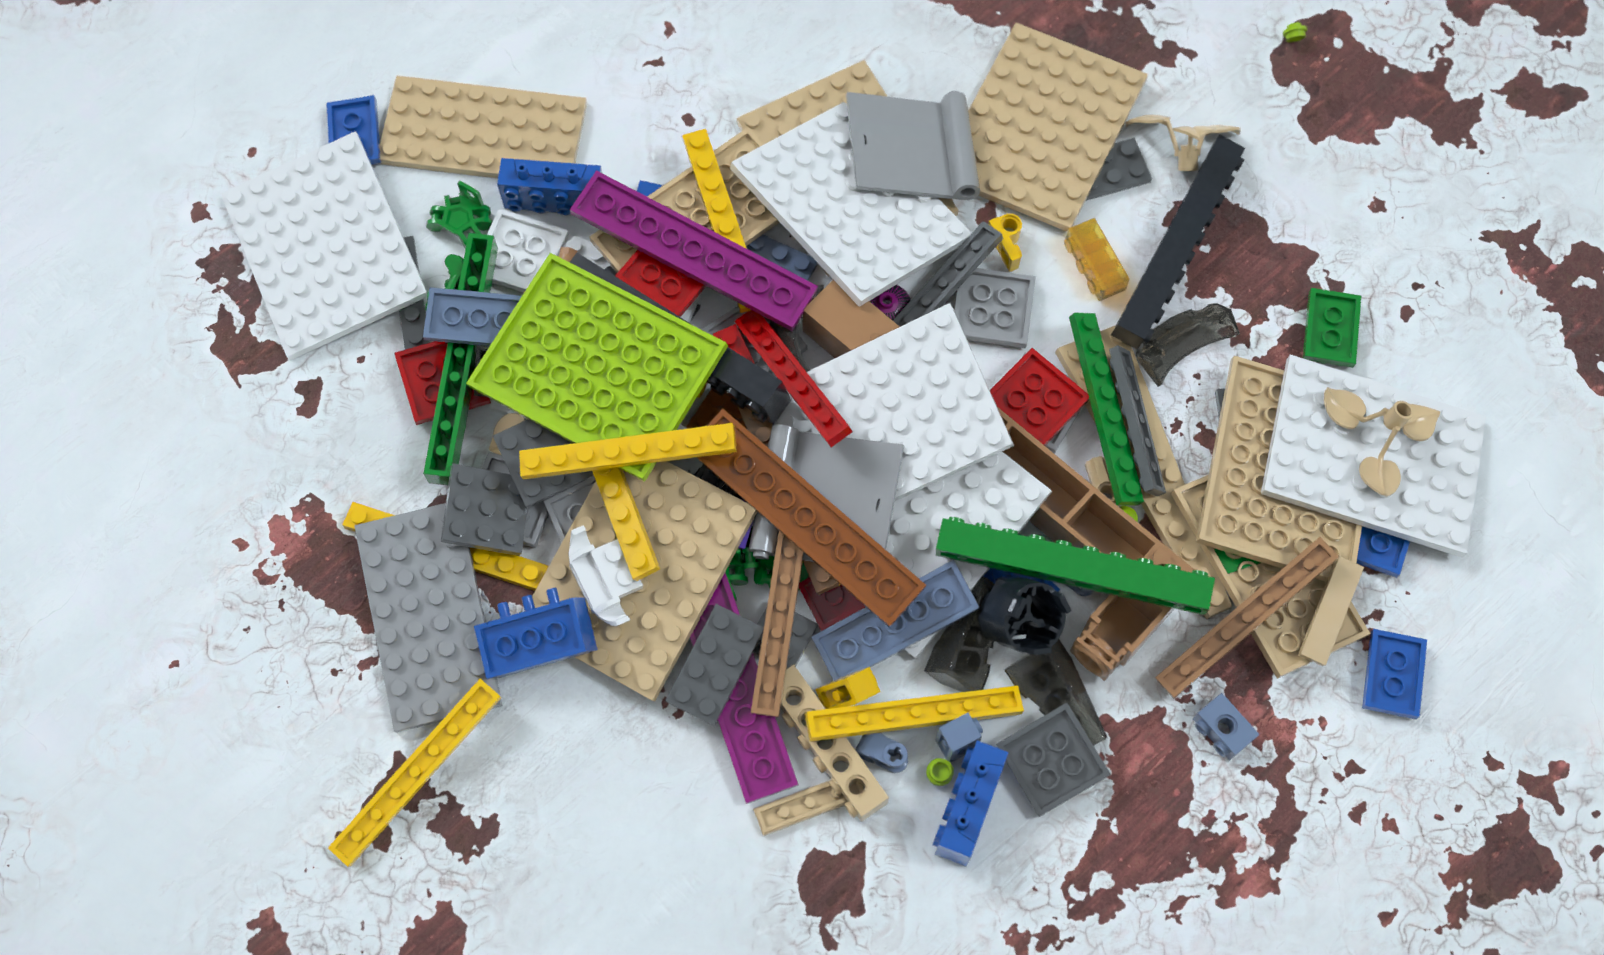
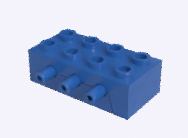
(542, 184)
(535, 636)
(972, 800)

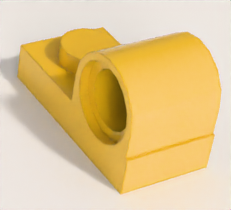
(1007, 247)

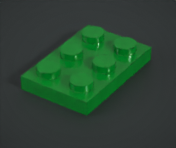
(1332, 327)

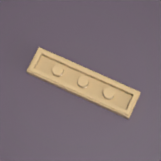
(1331, 611)
(801, 807)

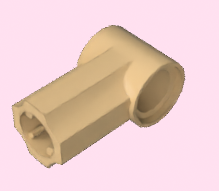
(1099, 476)

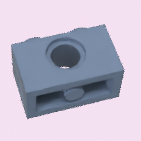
(1223, 711)
(957, 736)

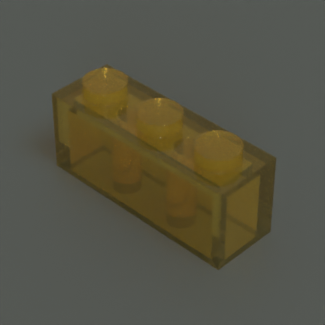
(1096, 259)

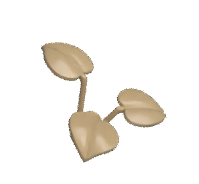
(1189, 153)
(1415, 420)

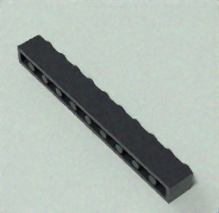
(1177, 243)

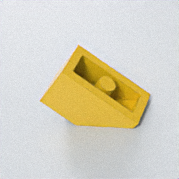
(848, 689)

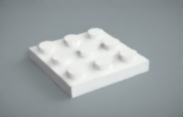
(522, 248)

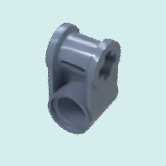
(877, 750)

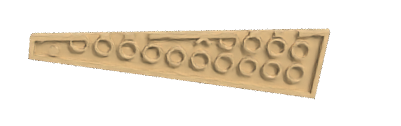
(1161, 510)

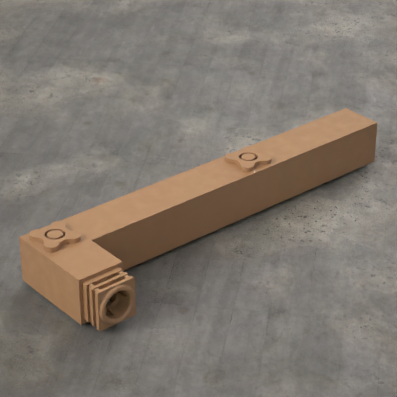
(1070, 513)

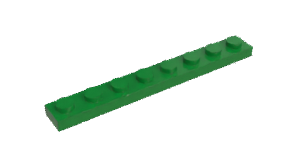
(1106, 410)

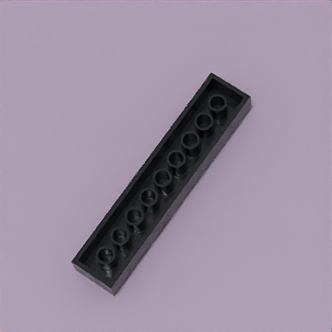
(733, 375)

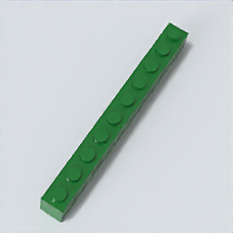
(459, 364)
(1075, 566)

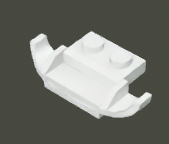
(601, 576)

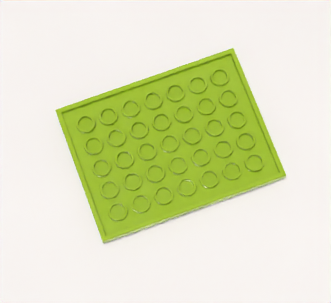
(595, 360)

